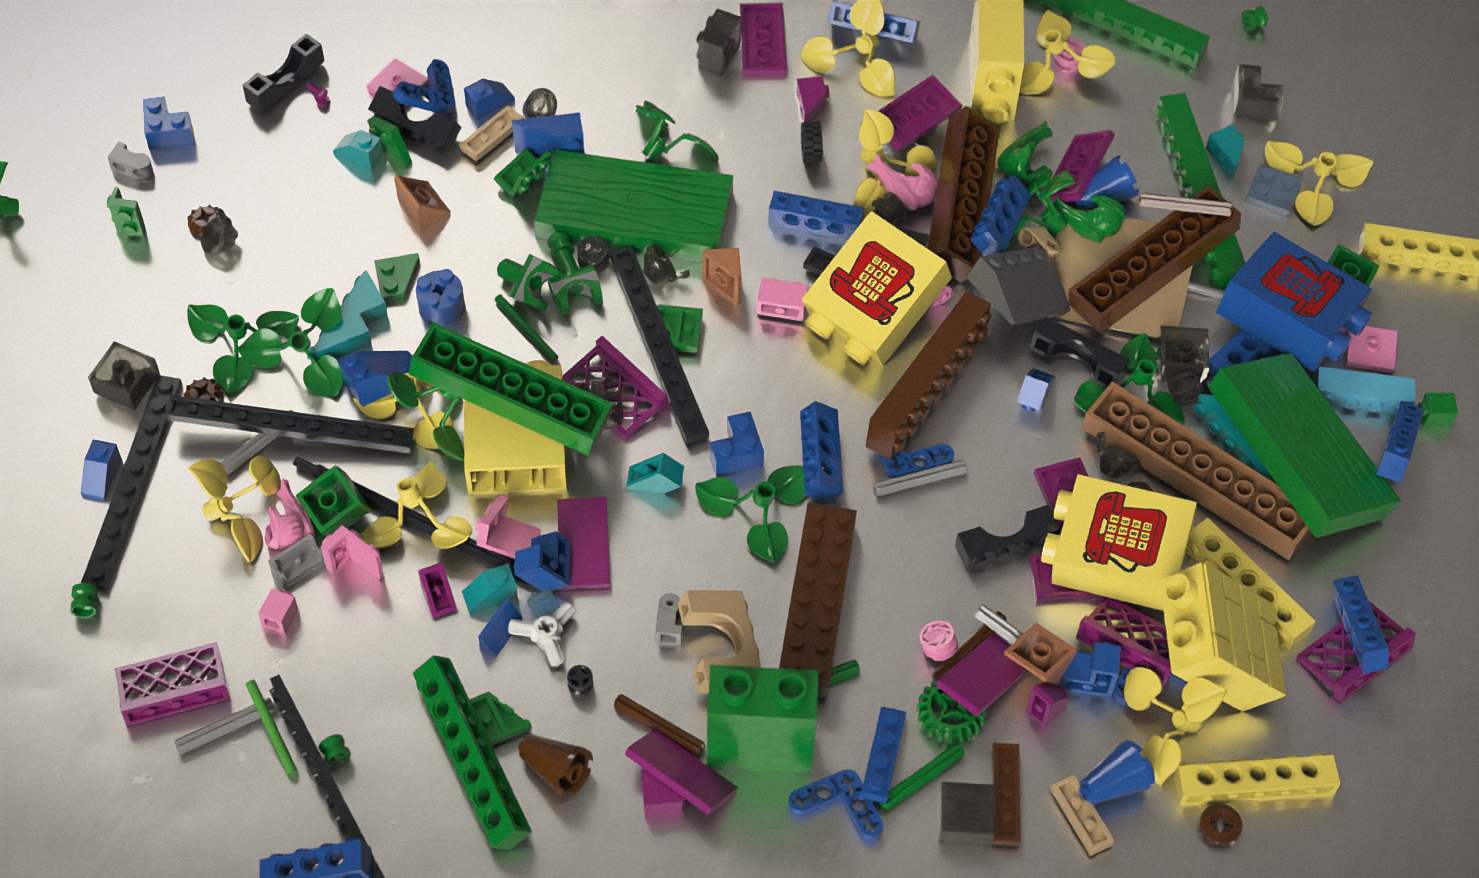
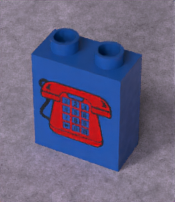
(1296, 302)

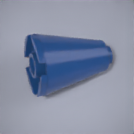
(1111, 180)
(1118, 775)

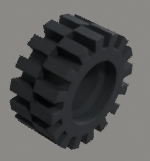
(811, 142)

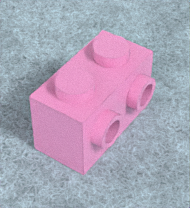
(781, 299)

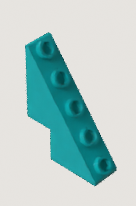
(358, 309)
(1223, 427)

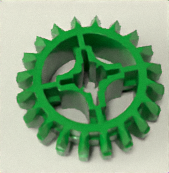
(963, 726)

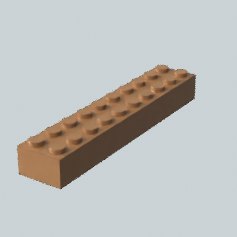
(1197, 469)

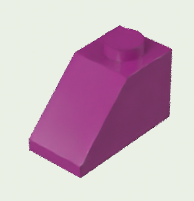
(811, 96)
(1047, 702)

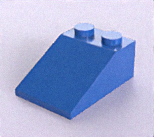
(549, 133)
(367, 372)

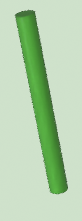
(271, 727)

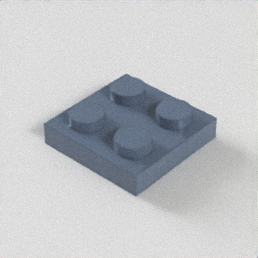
(1273, 189)

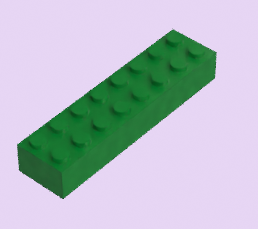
(510, 388)

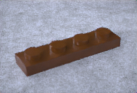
(1007, 793)

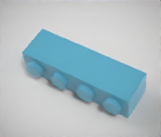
(1364, 389)

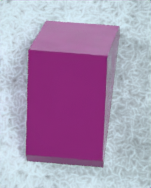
(437, 590)
(659, 797)

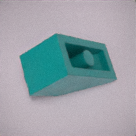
(360, 148)
(1226, 149)
(655, 474)
(490, 589)

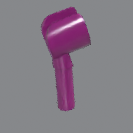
(321, 94)

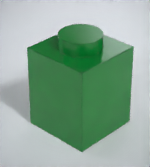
(1439, 409)

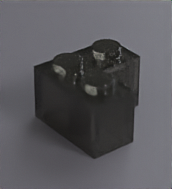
(1254, 97)

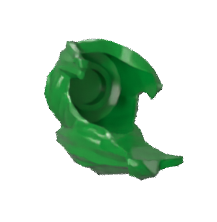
(1016, 157)
(1096, 223)

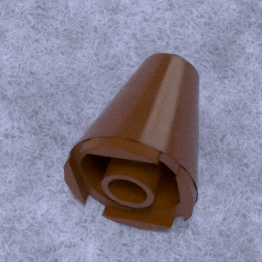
(557, 762)

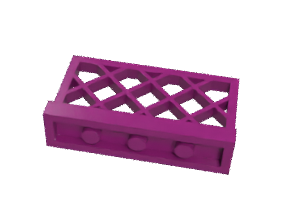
(632, 376)
(1132, 653)
(1354, 678)
(175, 698)

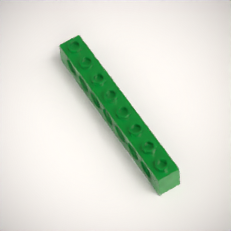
(471, 753)

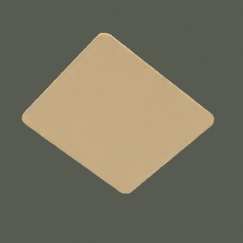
(1082, 257)

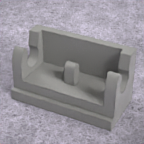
(297, 562)

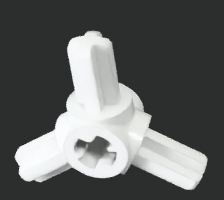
(536, 630)

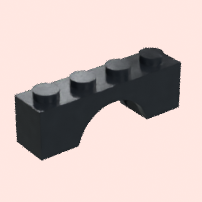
(303, 58)
(437, 129)
(1056, 340)
(980, 547)

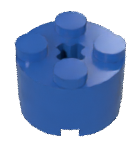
(440, 296)

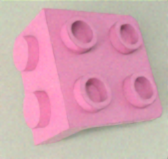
(503, 533)
(347, 545)

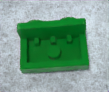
(125, 214)

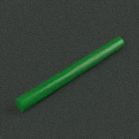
(526, 328)

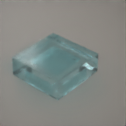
(543, 604)

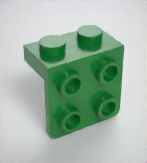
(521, 171)

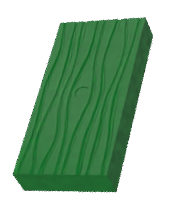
(634, 204)
(1303, 444)

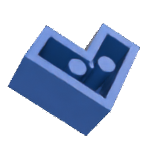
(164, 128)
(739, 451)
(545, 562)
(1093, 672)

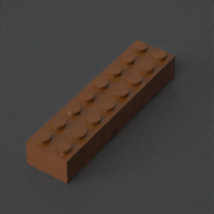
(963, 189)
(1150, 263)
(928, 375)
(818, 592)

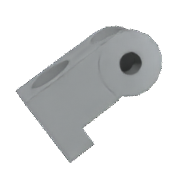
(130, 163)
(668, 613)

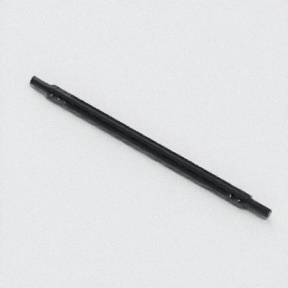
(412, 517)

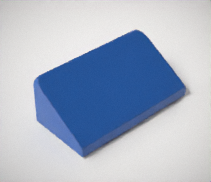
(496, 632)

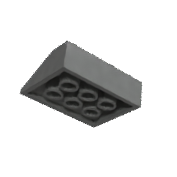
(1020, 285)

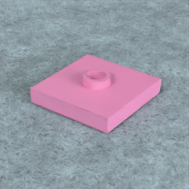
(394, 74)
(1373, 350)

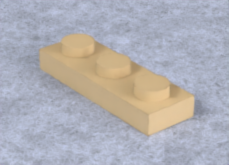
(490, 133)
(1082, 816)

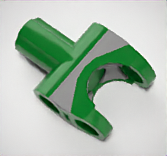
(528, 279)
(573, 281)

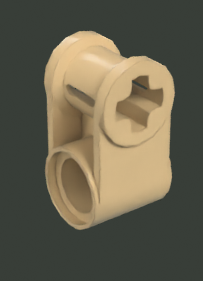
(1038, 237)

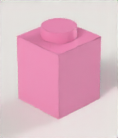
(278, 610)

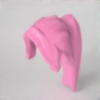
(912, 190)
(292, 526)

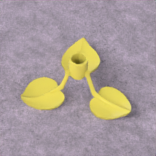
(1051, 35)
(879, 74)
(874, 132)
(1312, 206)
(423, 430)
(212, 479)
(427, 484)
(1200, 701)

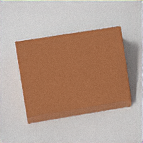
(420, 200)
(723, 272)
(1042, 653)

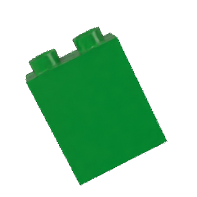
(761, 719)

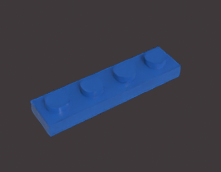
(883, 754)

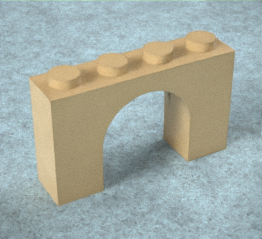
(728, 613)

